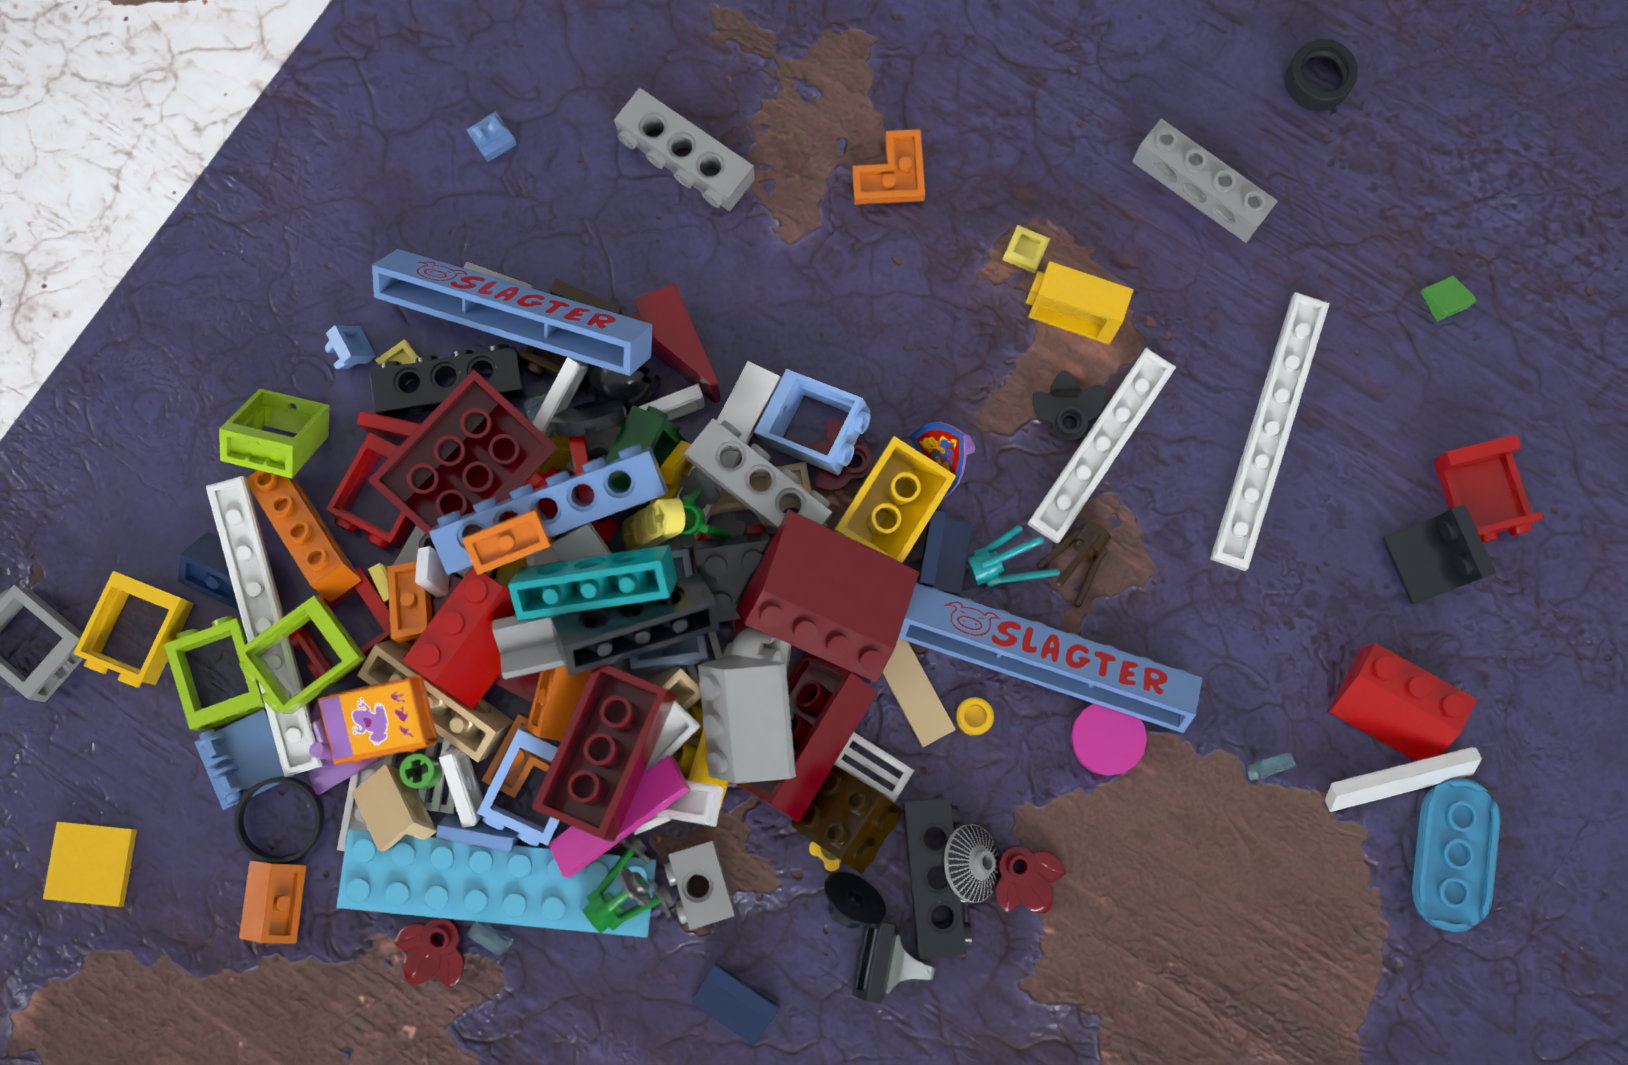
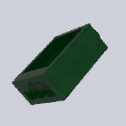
(648, 429)

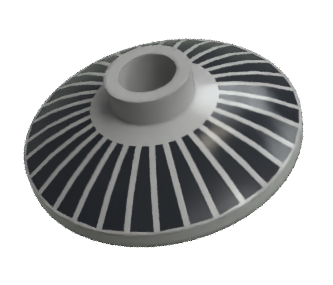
(971, 863)

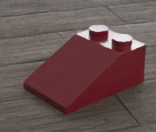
(676, 338)

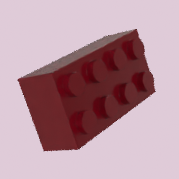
(604, 752)

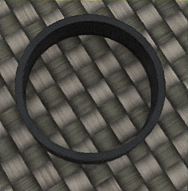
(243, 838)

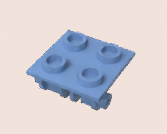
(240, 757)

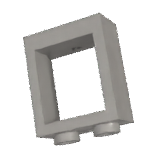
(57, 663)

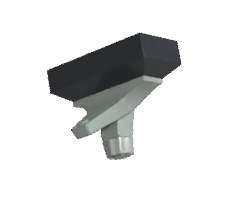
(885, 963)

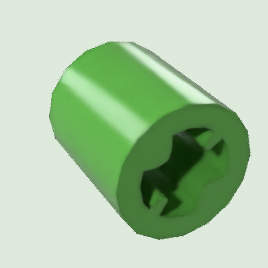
(412, 764)

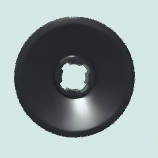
(853, 900)

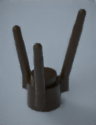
(1089, 543)

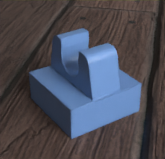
(491, 137)
(350, 346)

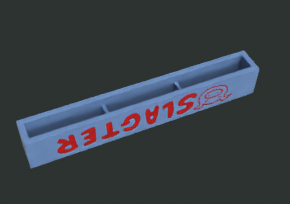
(513, 311)
(1051, 658)

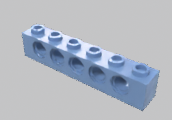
(639, 464)

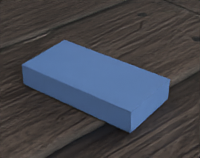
(478, 835)

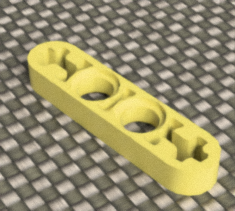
(653, 524)

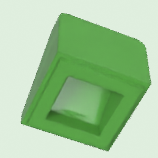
(1447, 298)

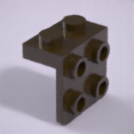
(849, 819)

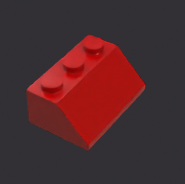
(459, 643)
(1401, 704)

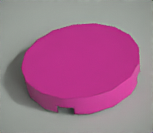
(1107, 740)

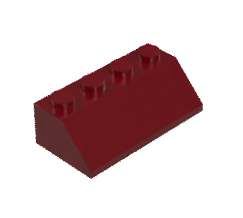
(826, 712)

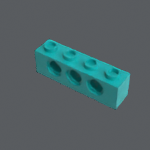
(593, 582)

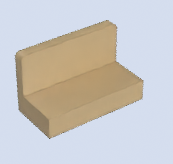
(392, 808)

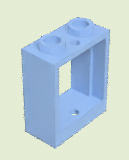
(784, 406)
(498, 817)

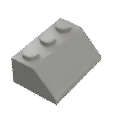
(746, 719)

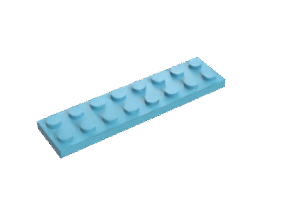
(479, 884)

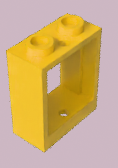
(1078, 302)
(104, 619)

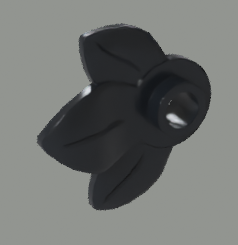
(1068, 401)

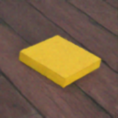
(90, 864)

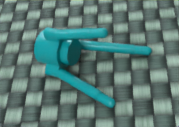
(987, 564)

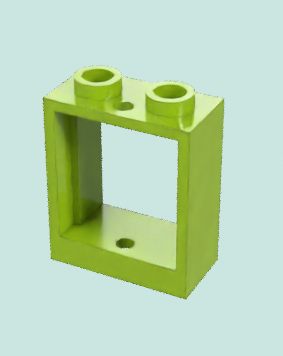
(249, 446)
(257, 669)
(225, 711)

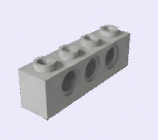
(647, 113)
(1203, 180)
(724, 437)

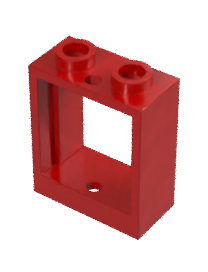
(350, 487)
(304, 639)

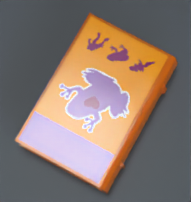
(378, 720)

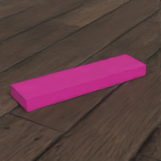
(656, 791)

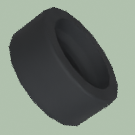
(1330, 52)

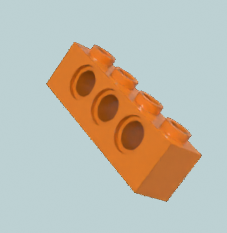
(304, 533)

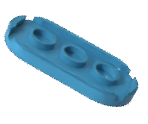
(1456, 855)

